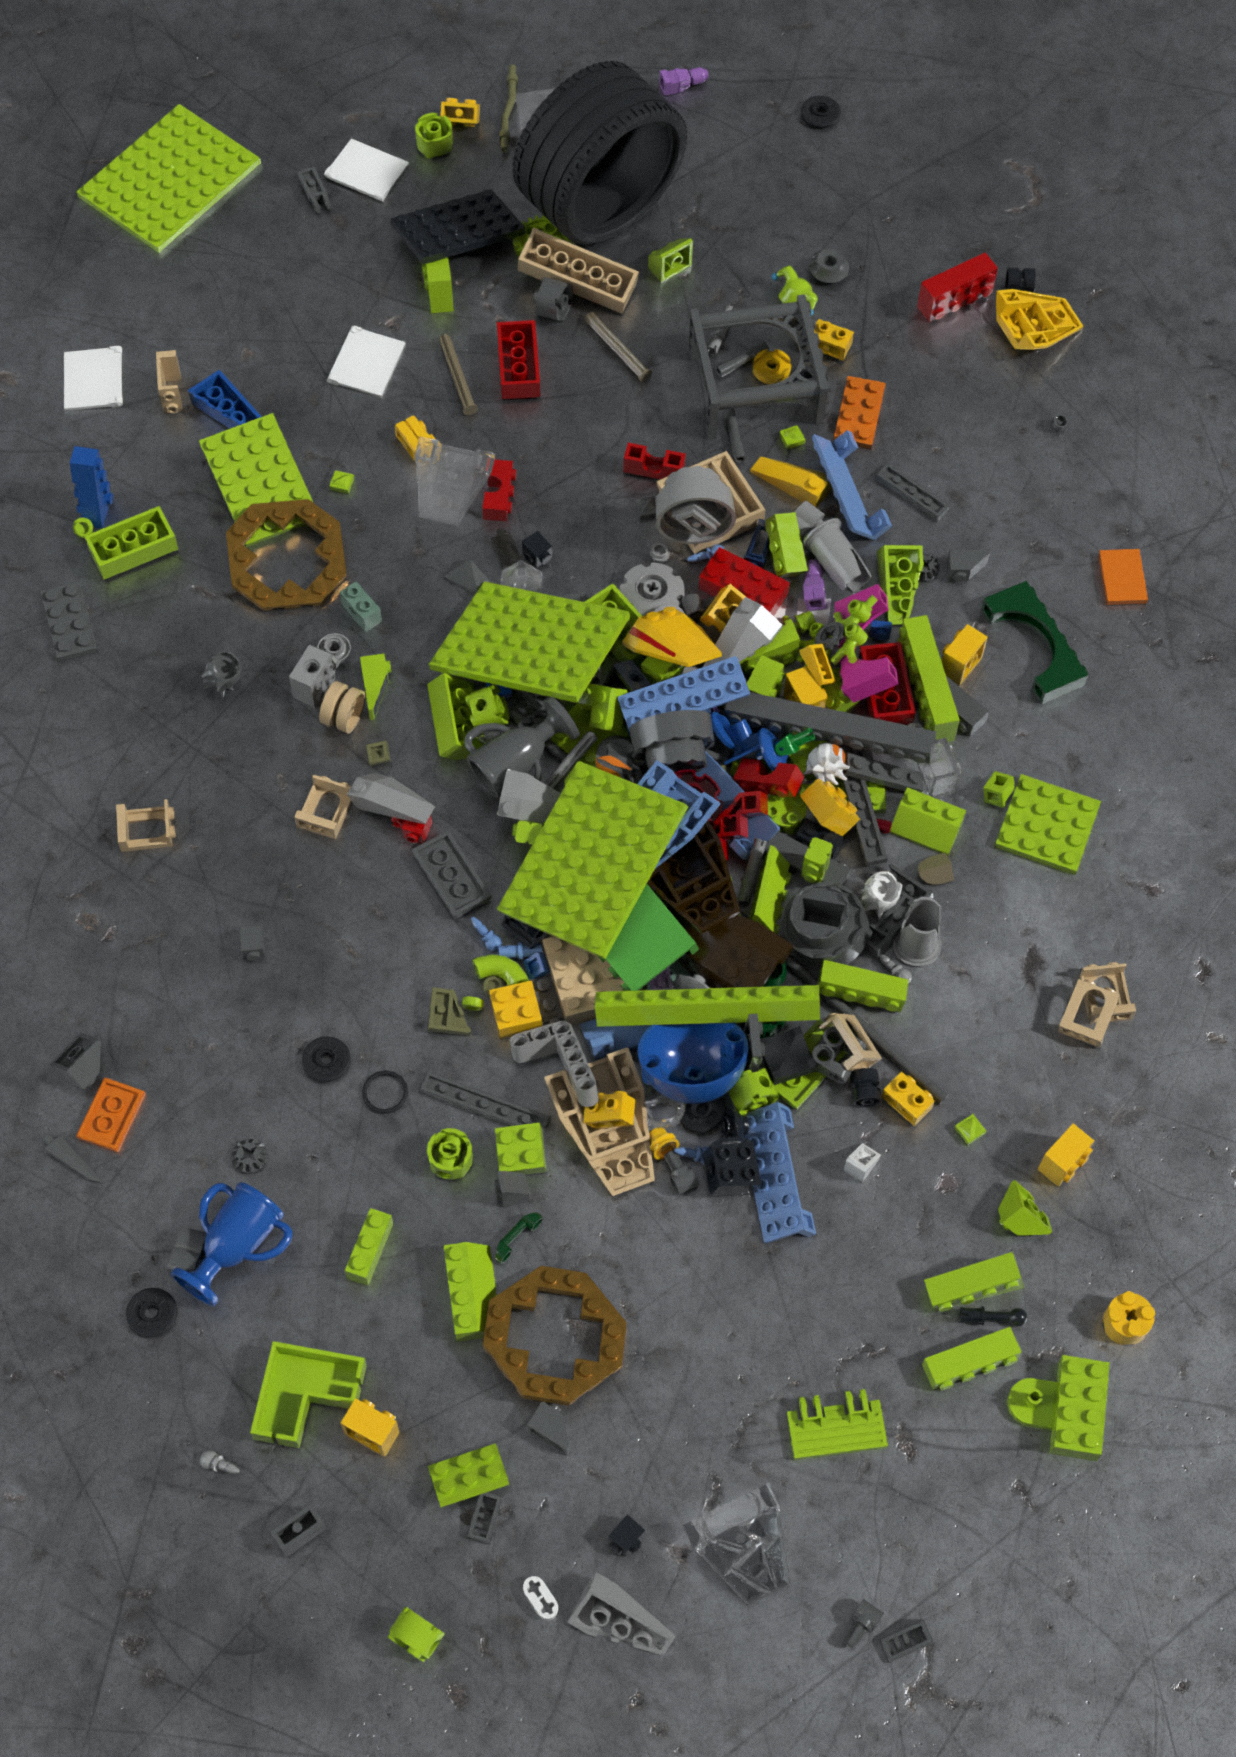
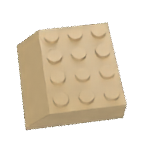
(746, 504)
(578, 978)

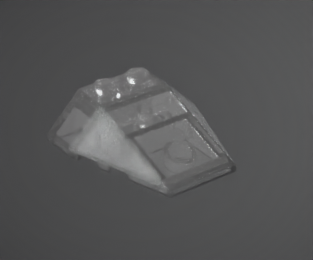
(449, 479)

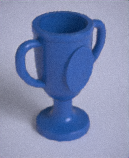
(233, 1236)

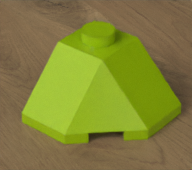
(1021, 1213)

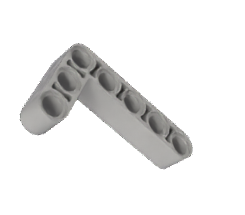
(559, 1039)

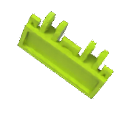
(836, 1431)

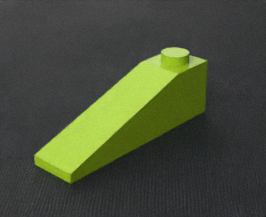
(899, 576)

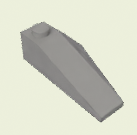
(746, 631)
(389, 797)
(526, 797)
(613, 1613)

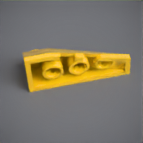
(794, 480)

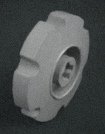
(652, 587)

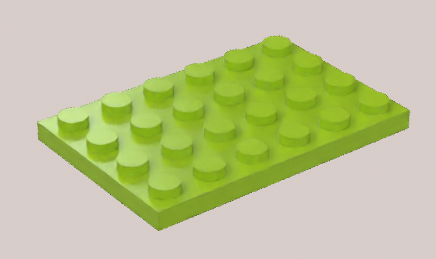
(255, 468)

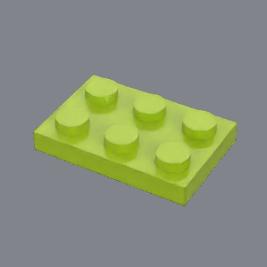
(468, 1475)

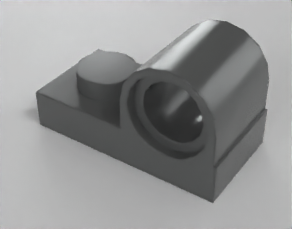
(694, 607)

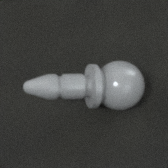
(896, 970)
(210, 1460)

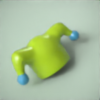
(794, 286)

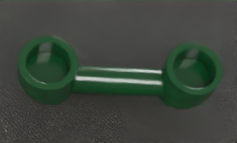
(530, 1221)

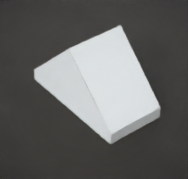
(861, 1162)

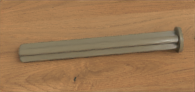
(619, 348)
(469, 407)

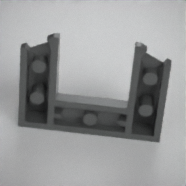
(890, 924)

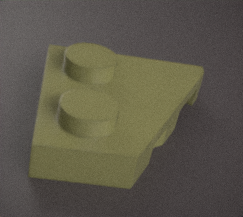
(446, 1014)

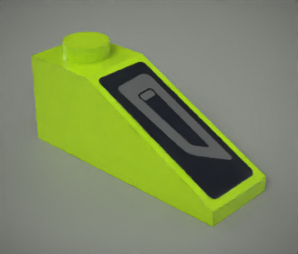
(375, 677)

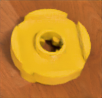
(771, 376)

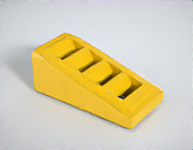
(818, 663)

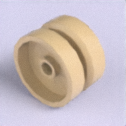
(342, 707)

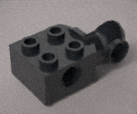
(626, 676)
(732, 1161)

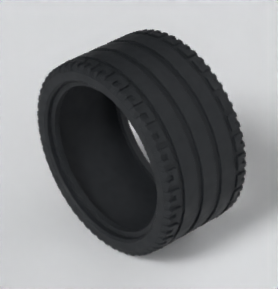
(599, 152)

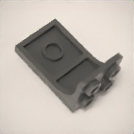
(756, 1049)

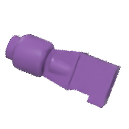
(680, 79)
(814, 587)

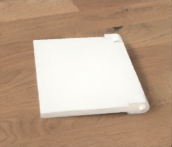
(366, 169)
(366, 361)
(93, 378)

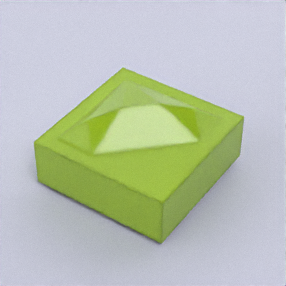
(792, 437)
(341, 482)
(970, 1129)

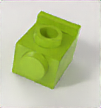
(998, 789)

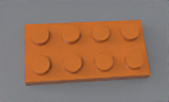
(860, 410)

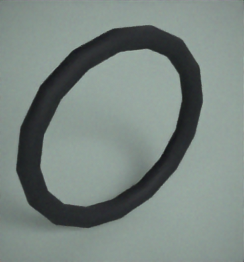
(389, 1110)

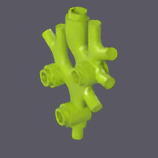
(854, 634)

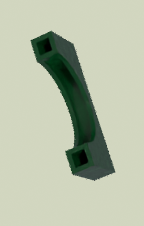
(1023, 606)

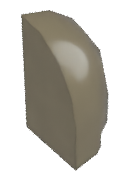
(936, 869)

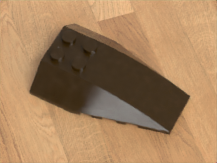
(698, 882)
(734, 952)

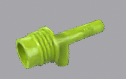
(803, 621)

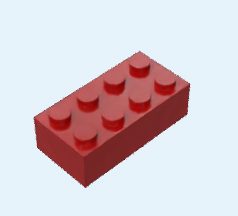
(957, 287)
(518, 359)
(746, 577)
(897, 701)

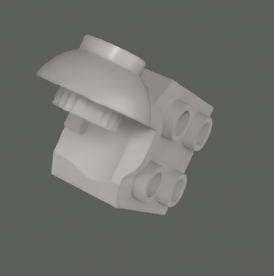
(318, 668)

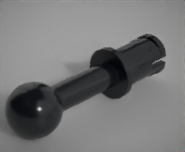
(1017, 1316)

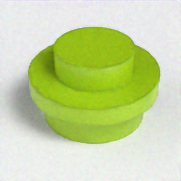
(82, 527)

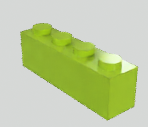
(862, 986)
(972, 1358)

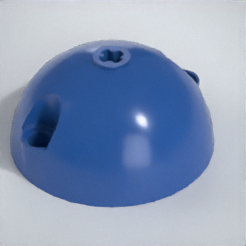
(693, 1060)

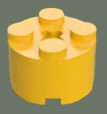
(1133, 1307)

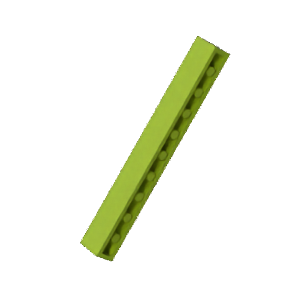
(707, 1005)

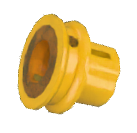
(662, 1142)

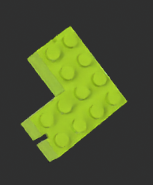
(296, 1379)

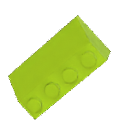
(451, 715)
(770, 890)
(470, 1287)

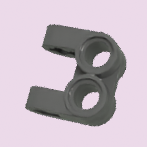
(825, 1048)

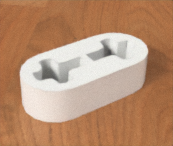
(535, 1601)

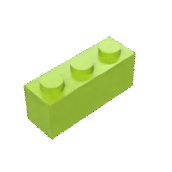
(786, 545)
(369, 1247)

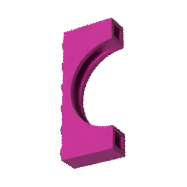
(863, 676)

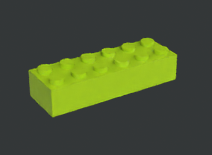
(928, 678)

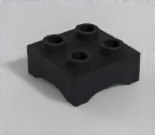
(787, 1056)

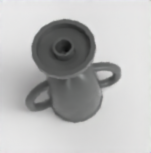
(516, 747)

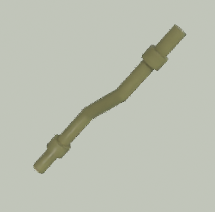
(504, 135)

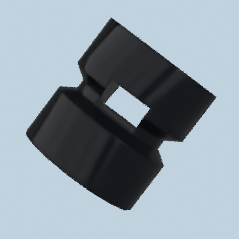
(1014, 277)
(865, 1084)

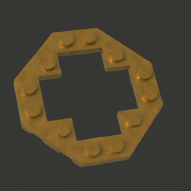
(290, 593)
(514, 1361)

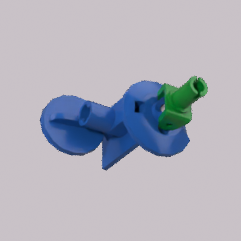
(744, 741)

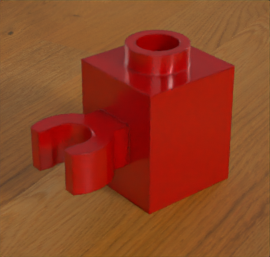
(413, 831)

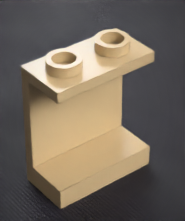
(168, 370)

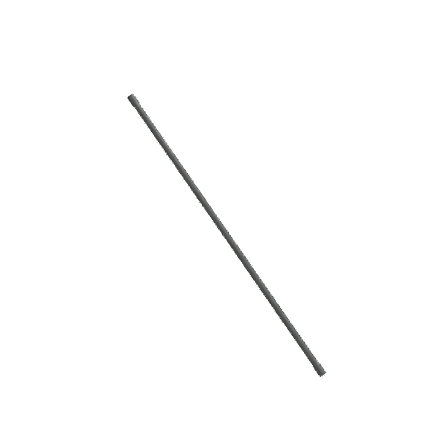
(937, 1093)

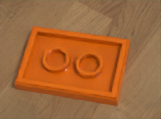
(1123, 576)
(111, 1115)

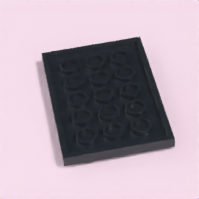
(457, 226)

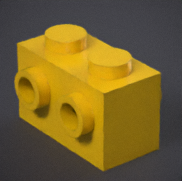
(464, 112)
(833, 339)
(908, 1098)
(610, 1111)

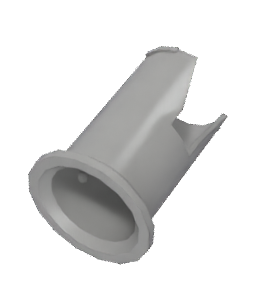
(837, 555)
(916, 946)

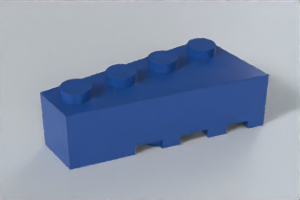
(222, 401)
(90, 485)

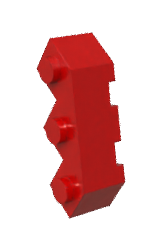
(734, 820)

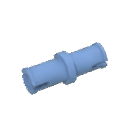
(519, 951)

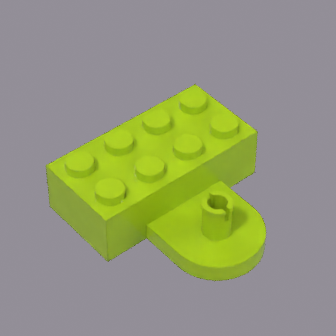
(1069, 1407)

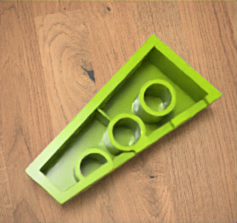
(781, 649)

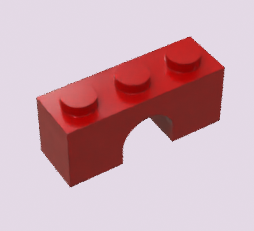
(641, 463)
(497, 504)
(781, 782)

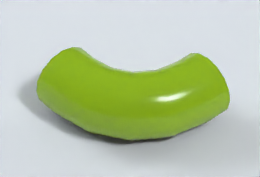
(499, 966)

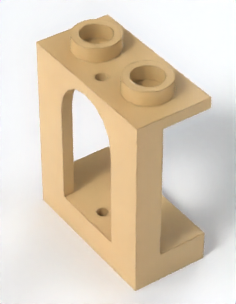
(126, 816)
(305, 818)
(1115, 973)
(1082, 1033)
(860, 1057)

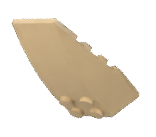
(618, 1153)

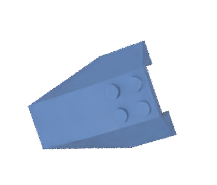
(700, 805)

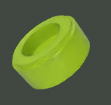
(472, 1003)

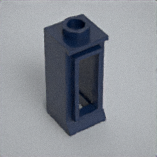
(759, 560)

